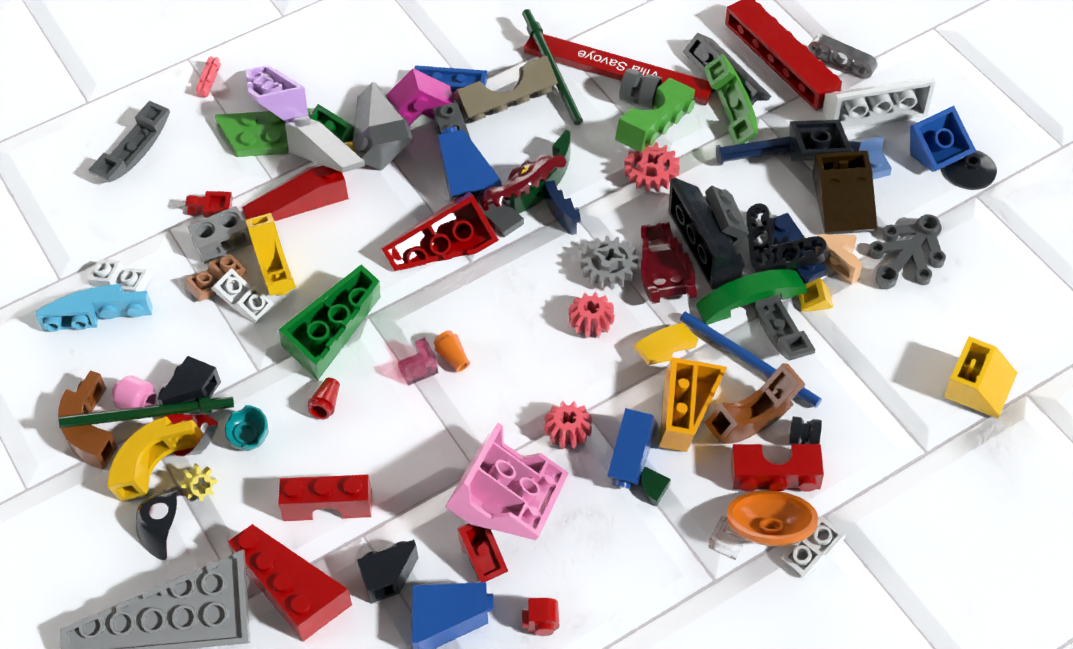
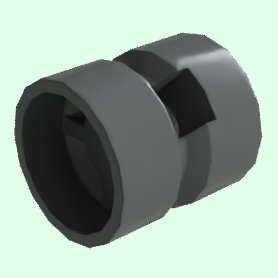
(639, 87)

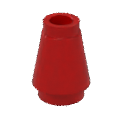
(324, 400)

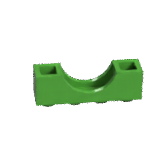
(642, 127)

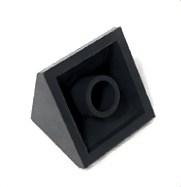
(816, 137)

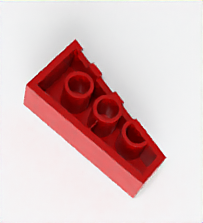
(291, 584)

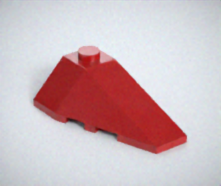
(304, 192)
(446, 234)

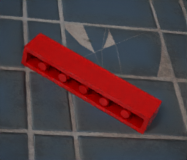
(782, 52)

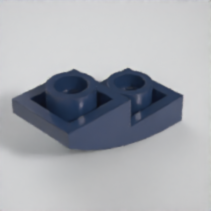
(562, 208)

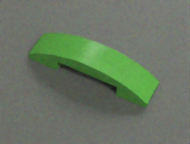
(733, 98)

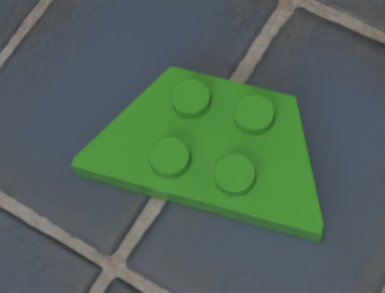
(255, 133)

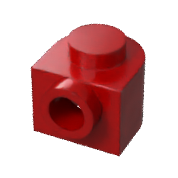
(541, 616)

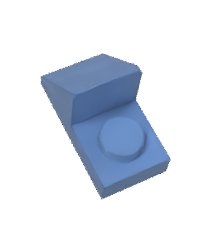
(878, 161)

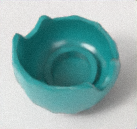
(246, 428)

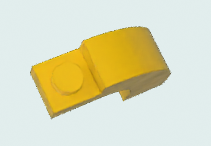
(270, 255)
(142, 452)

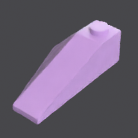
(277, 92)

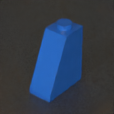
(464, 164)
(632, 448)
(448, 612)

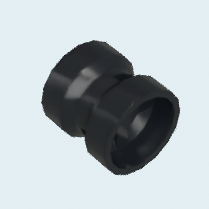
(808, 432)

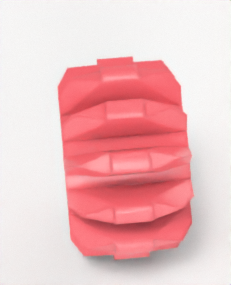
(591, 314)
(568, 424)

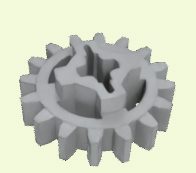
(609, 262)

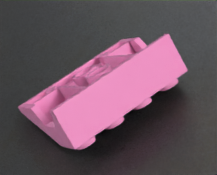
(507, 489)

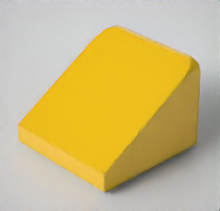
(816, 297)

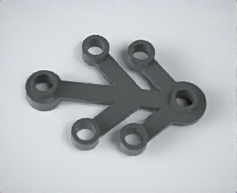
(925, 228)

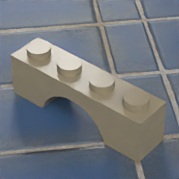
(533, 78)

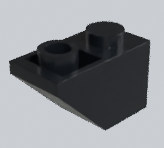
(189, 382)
(387, 570)

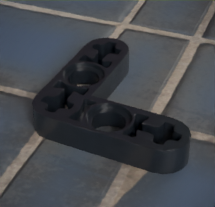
(774, 252)

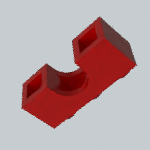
(754, 472)
(344, 493)

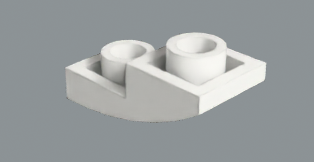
(113, 272)
(241, 296)
(813, 550)

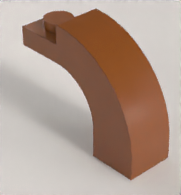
(745, 418)
(87, 442)

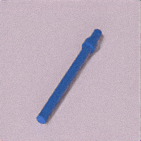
(743, 354)

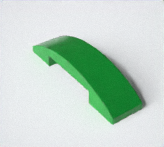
(746, 290)

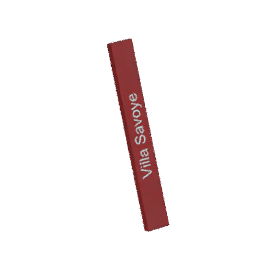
(613, 65)

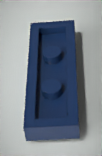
(787, 231)

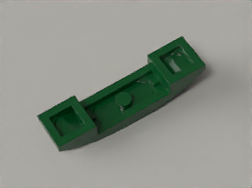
(536, 195)

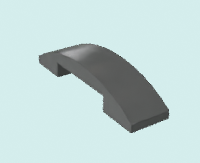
(134, 146)
(782, 329)

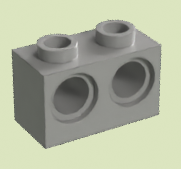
(220, 234)

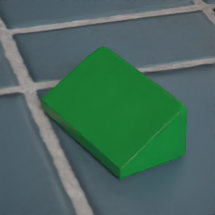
(334, 123)

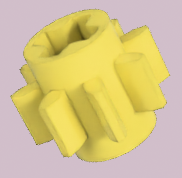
(204, 487)

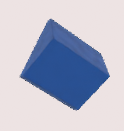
(940, 140)

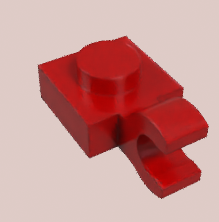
(211, 204)

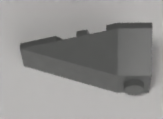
(379, 128)

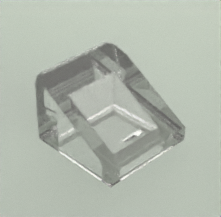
(725, 540)

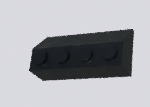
(702, 234)

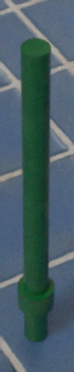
(535, 31)
(202, 405)

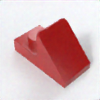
(482, 551)

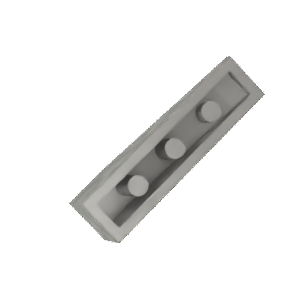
(318, 144)

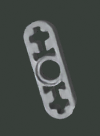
(863, 64)

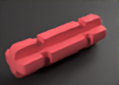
(207, 77)

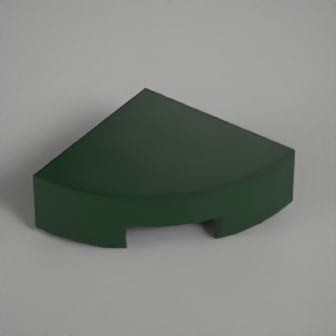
(654, 485)

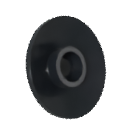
(972, 171)

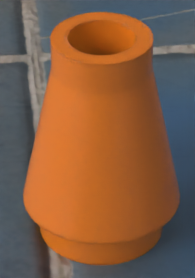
(451, 349)

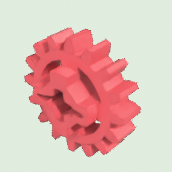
(651, 167)

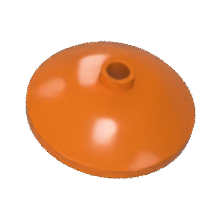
(772, 518)

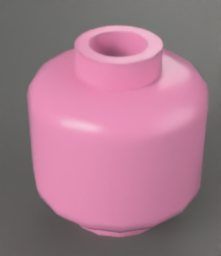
(133, 393)

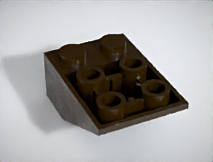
(845, 192)

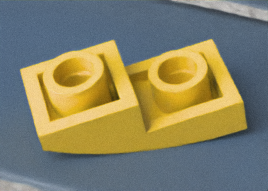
(663, 343)

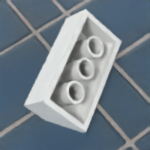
(880, 103)

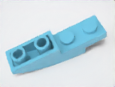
(85, 307)

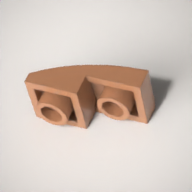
(201, 283)

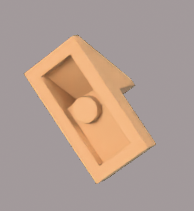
(841, 256)

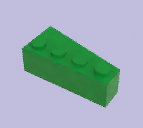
(329, 322)

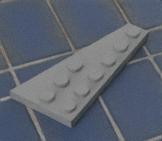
(184, 613)

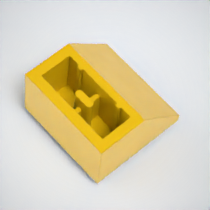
(981, 378)

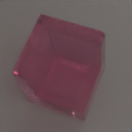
(419, 365)

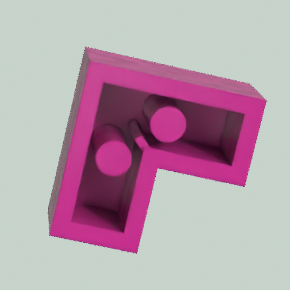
(419, 95)

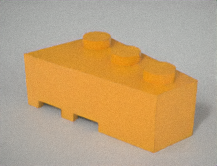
(686, 398)

